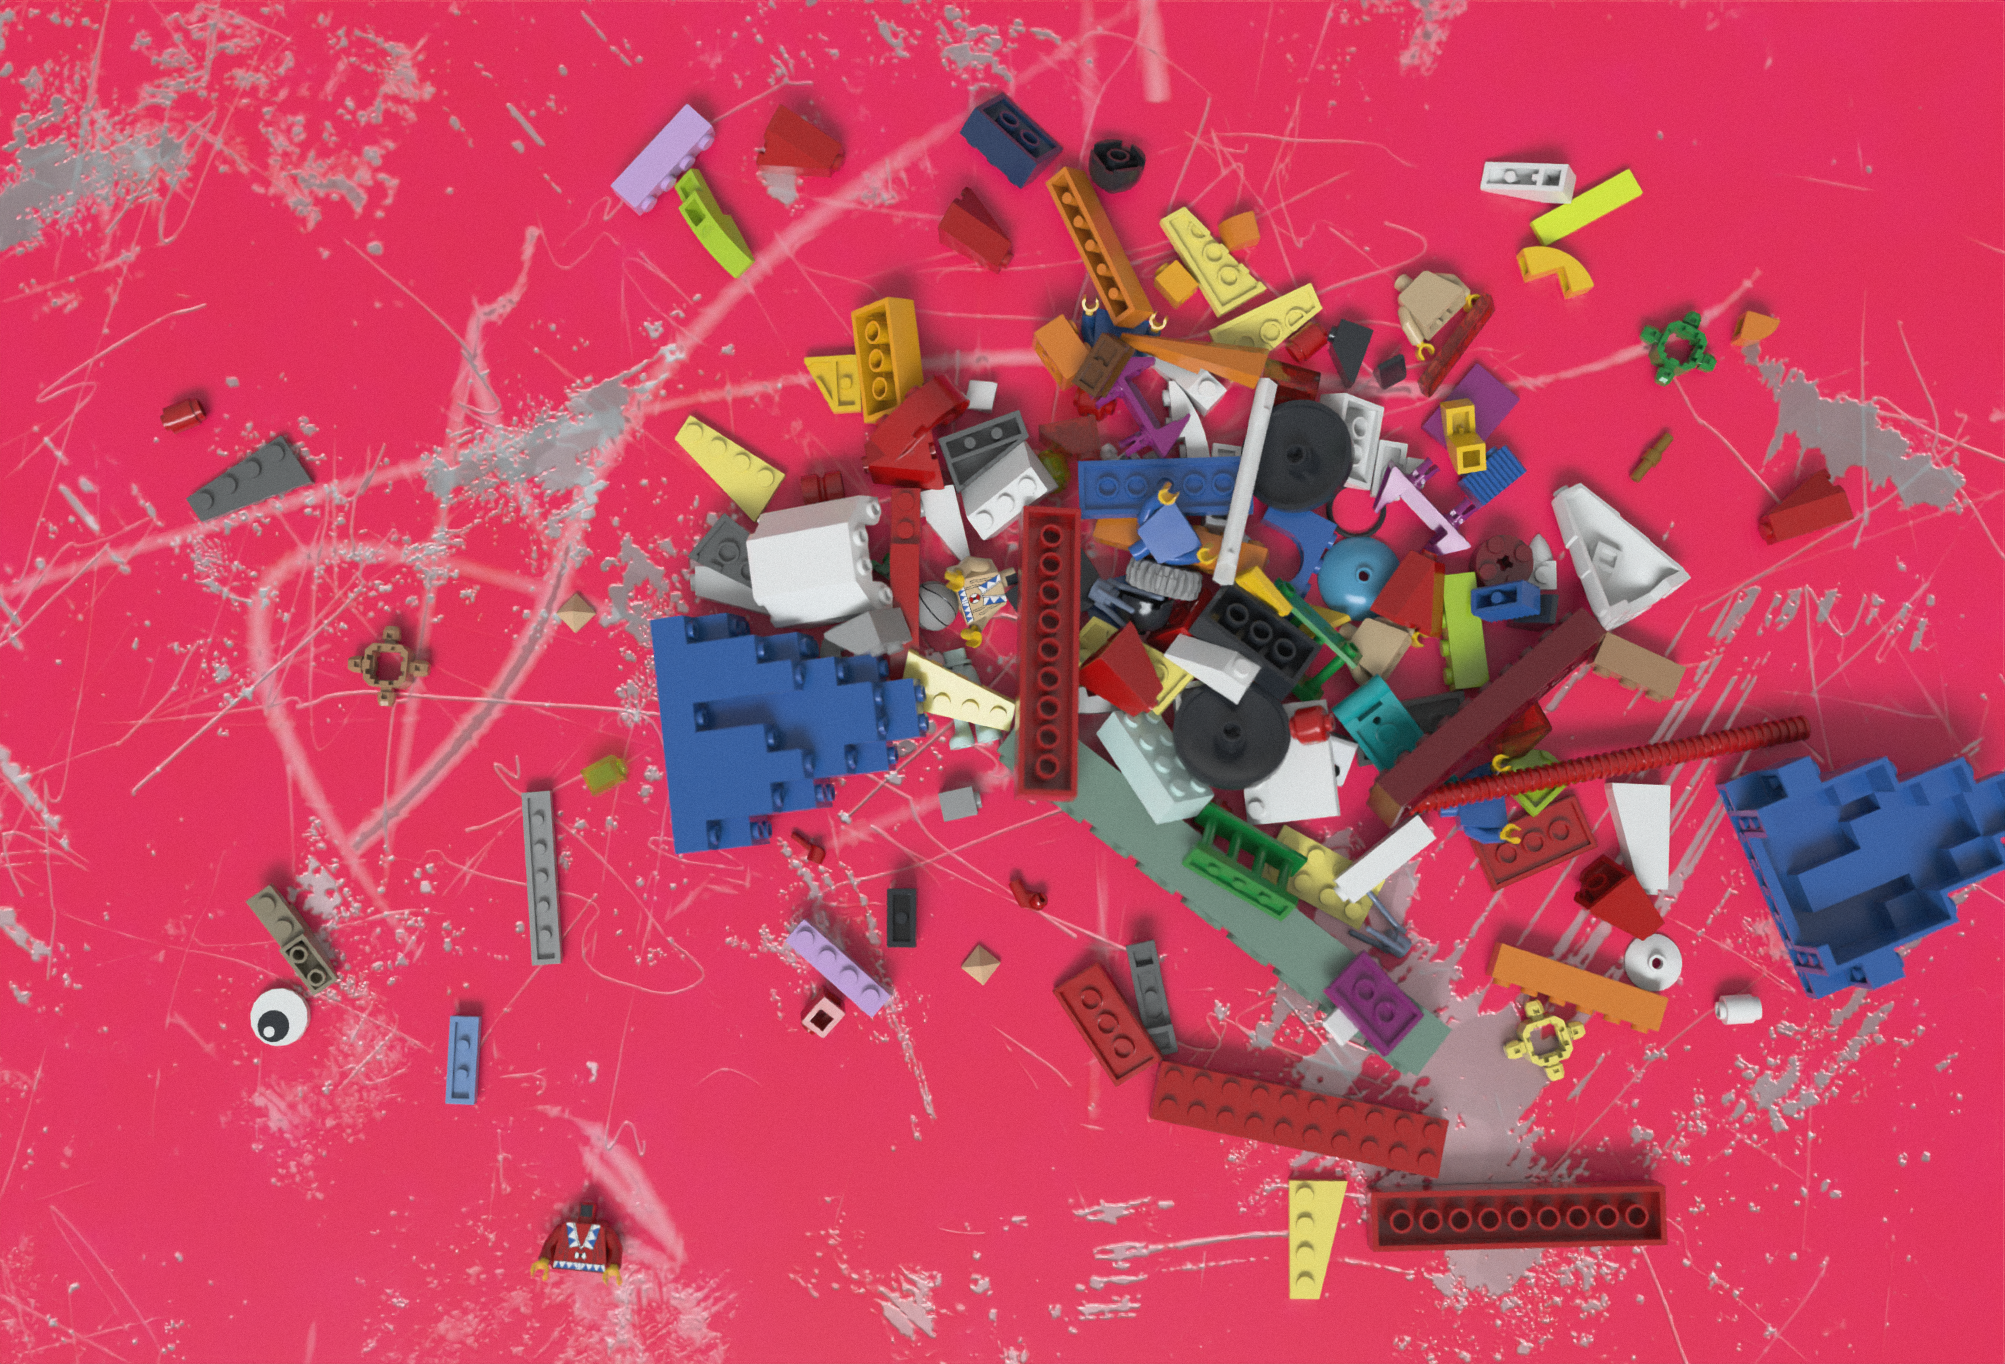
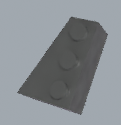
(980, 447)

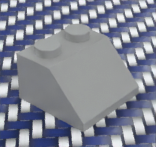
(873, 633)

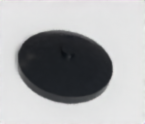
(1303, 457)
(1231, 742)

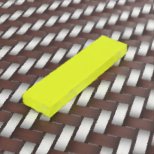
(1586, 208)

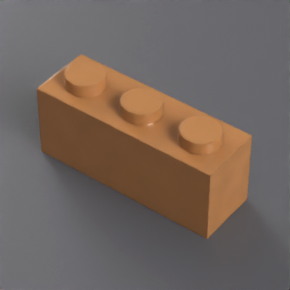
(1636, 668)

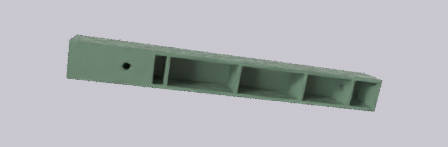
(1296, 947)

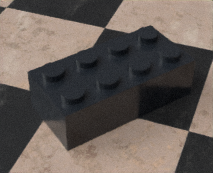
(1260, 634)

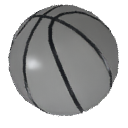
(936, 606)

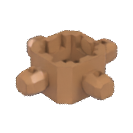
(368, 666)

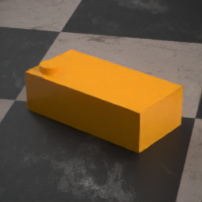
(886, 354)

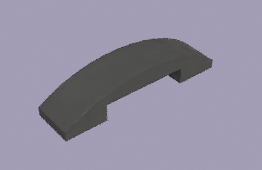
(1151, 994)

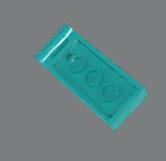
(1388, 735)

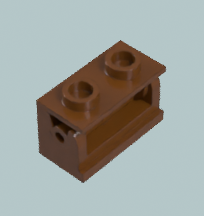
(1103, 365)

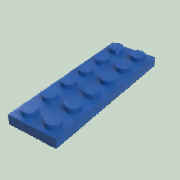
(1122, 486)

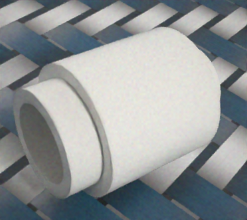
(1738, 1009)

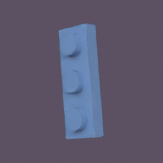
(463, 1059)

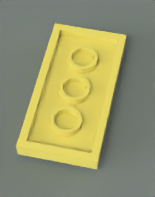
(1315, 879)

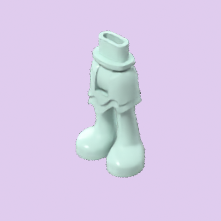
(957, 661)

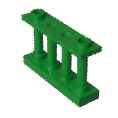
(1347, 652)
(1236, 878)

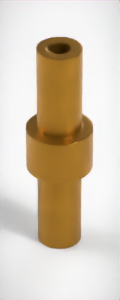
(1651, 457)

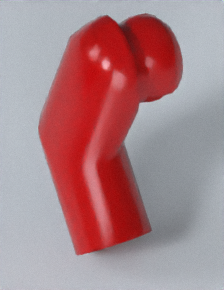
(1027, 899)

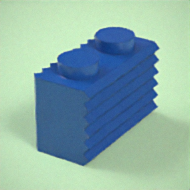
(1500, 472)
(1505, 601)

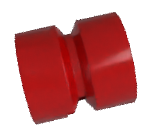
(822, 489)

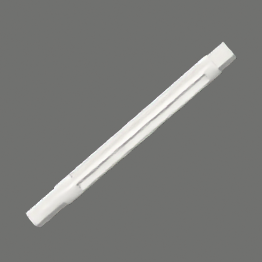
(1245, 481)

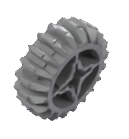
(1164, 579)

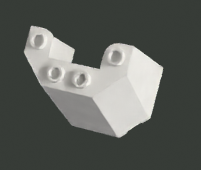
(815, 563)

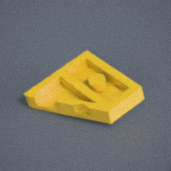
(838, 381)

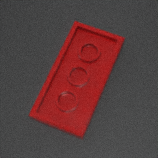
(1546, 841)
(1107, 1023)

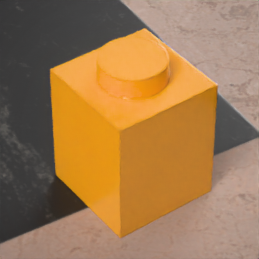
(1175, 283)

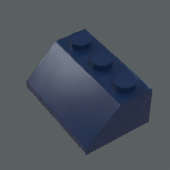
(1010, 140)

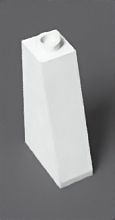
(724, 590)
(1642, 830)
(1383, 859)

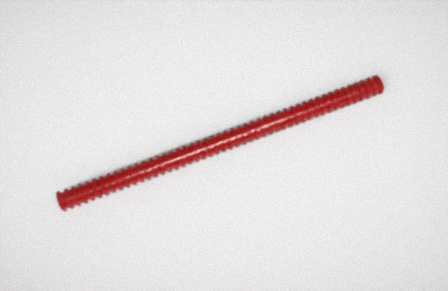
(1616, 763)

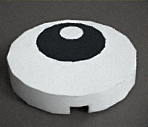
(280, 1016)

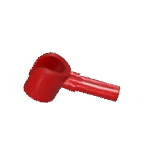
(815, 854)

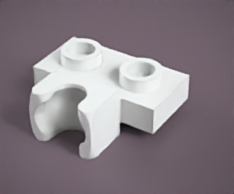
(1397, 453)

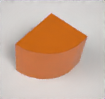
(1239, 232)
(1753, 328)

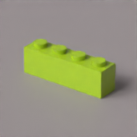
(1462, 635)

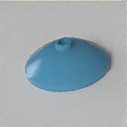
(1339, 575)

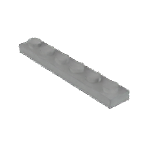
(542, 878)

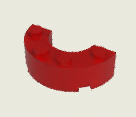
(921, 412)

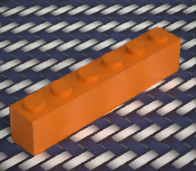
(1099, 248)
(1123, 533)
(1576, 986)

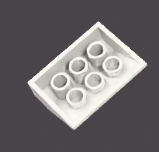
(1301, 787)

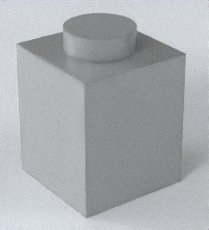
(959, 803)

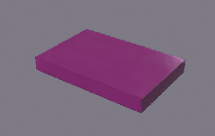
(1490, 400)
(1373, 1003)

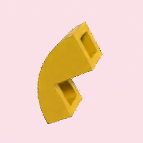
(1545, 261)
(1463, 443)

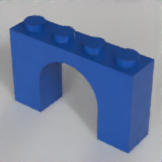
(1310, 535)

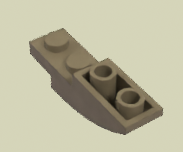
(295, 938)

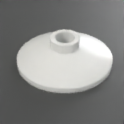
(1639, 960)

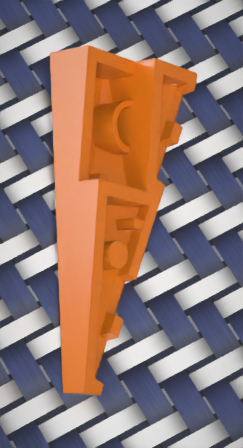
(1230, 361)

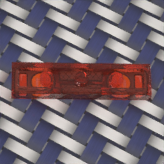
(1456, 345)

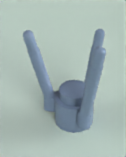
(1104, 593)
(1392, 940)

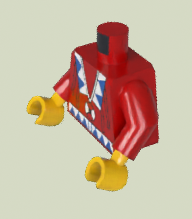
(582, 1246)

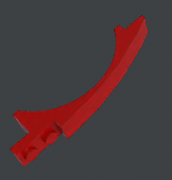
(905, 567)

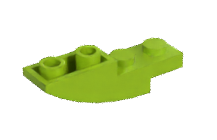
(712, 228)

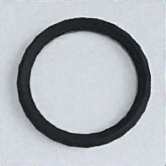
(1346, 534)

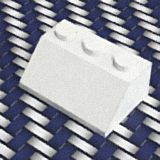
(1364, 423)
(1003, 490)

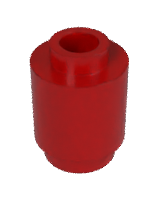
(1307, 342)
(183, 415)

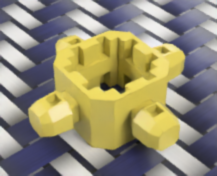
(1516, 1049)

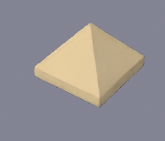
(576, 613)
(980, 964)

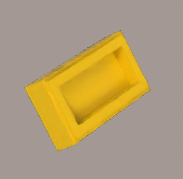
(1261, 587)

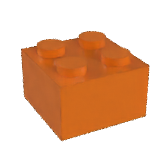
(1061, 350)

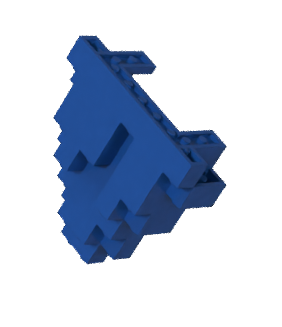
(767, 725)
(1864, 857)

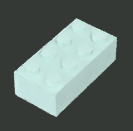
(1148, 760)

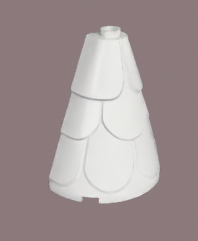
(1644, 571)

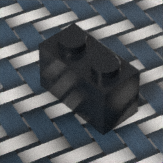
(902, 917)

